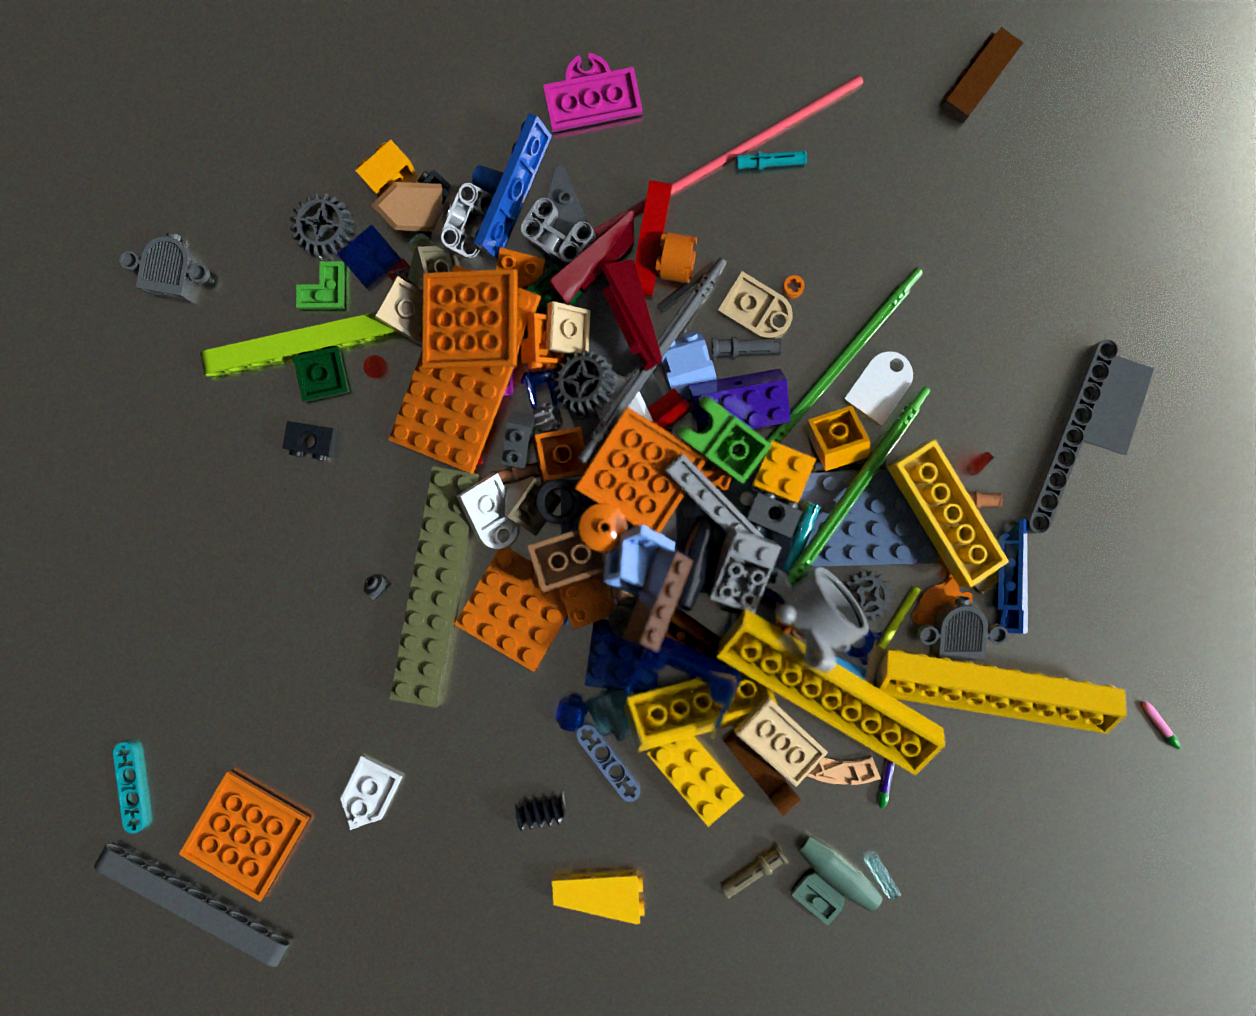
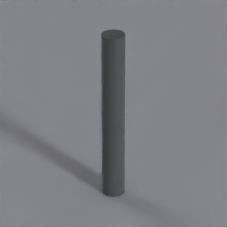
(683, 289)

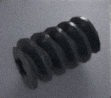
(540, 813)

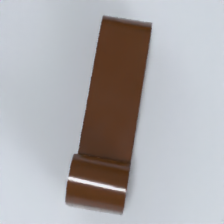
(764, 774)

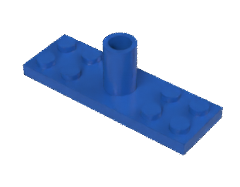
(510, 186)

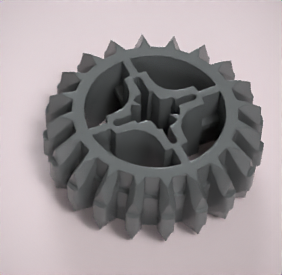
(320, 242)
(593, 391)

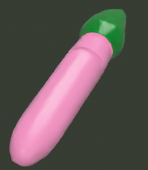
(1161, 725)

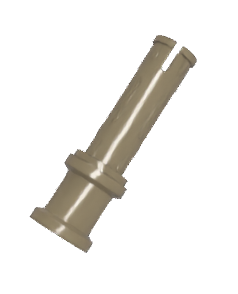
(767, 868)

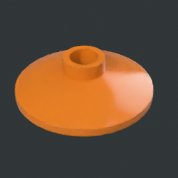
(590, 527)

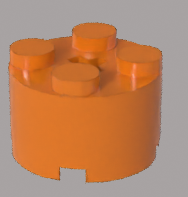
(677, 257)

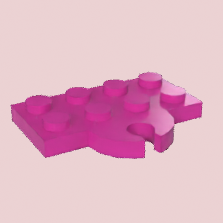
(592, 95)

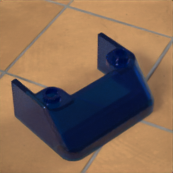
(721, 677)

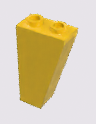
(601, 894)

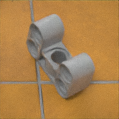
(454, 216)
(549, 239)

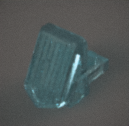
(609, 713)

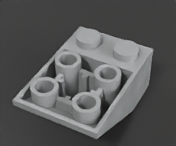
(743, 569)

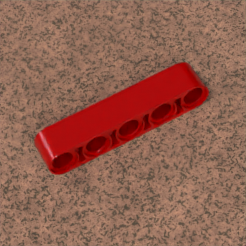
(651, 232)

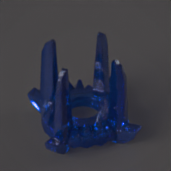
(530, 379)
(863, 651)

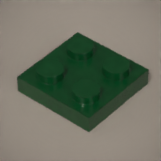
(321, 374)

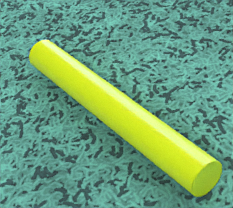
(899, 617)

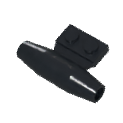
(705, 560)

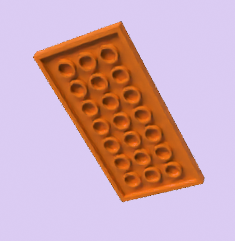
(453, 408)

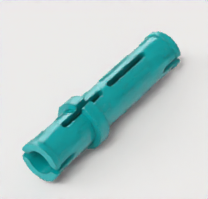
(772, 159)
(802, 534)

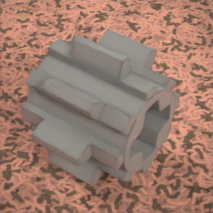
(547, 417)

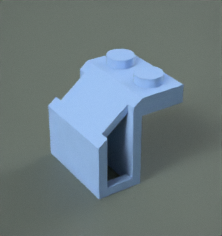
(687, 363)
(632, 559)

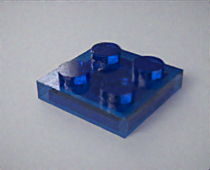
(369, 257)

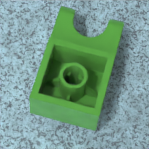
(720, 437)

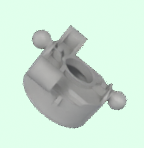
(822, 612)

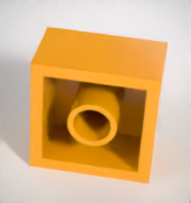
(385, 168)
(838, 438)
(783, 472)

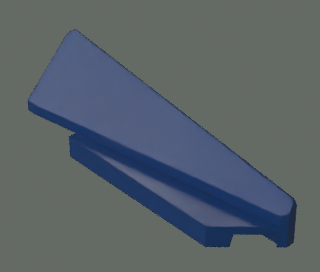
(1013, 580)

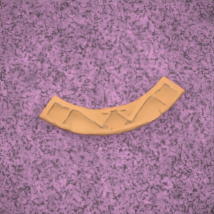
(845, 771)

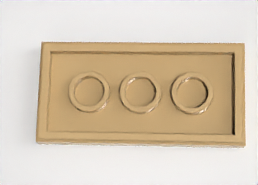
(780, 741)

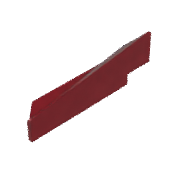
(587, 266)
(631, 311)

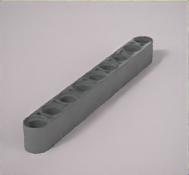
(1079, 431)
(191, 905)

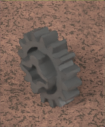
(874, 586)

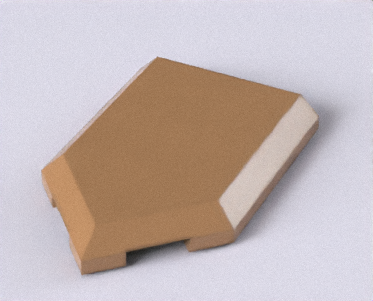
(410, 206)

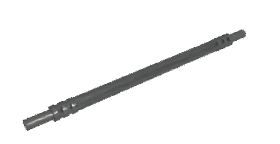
(641, 375)

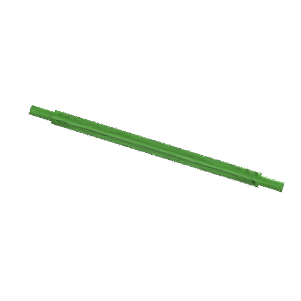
(844, 356)
(856, 487)

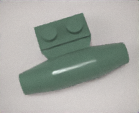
(831, 883)

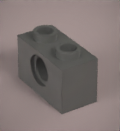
(518, 439)
(788, 514)

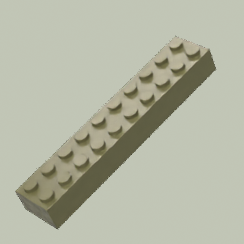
(434, 591)

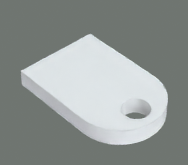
(879, 387)
(486, 512)

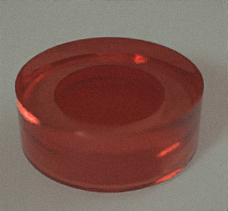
(375, 367)

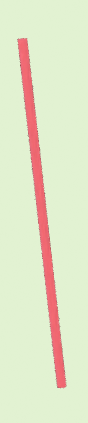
(741, 148)

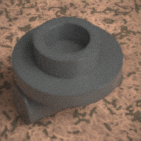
(375, 585)

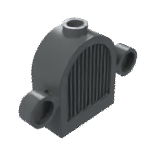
(165, 267)
(960, 632)

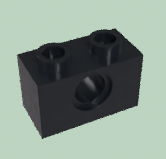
(296, 436)

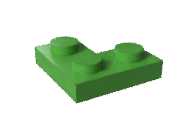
(329, 291)

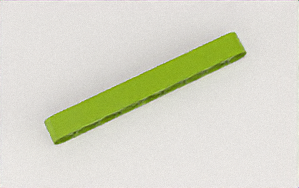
(293, 343)

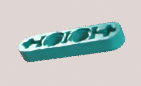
(134, 786)

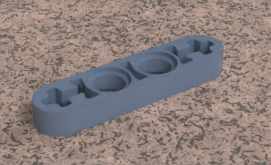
(605, 764)

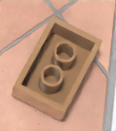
(565, 560)

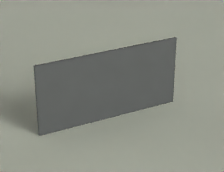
(1120, 405)

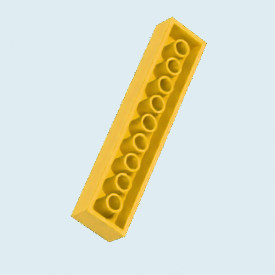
(1001, 692)
(832, 696)

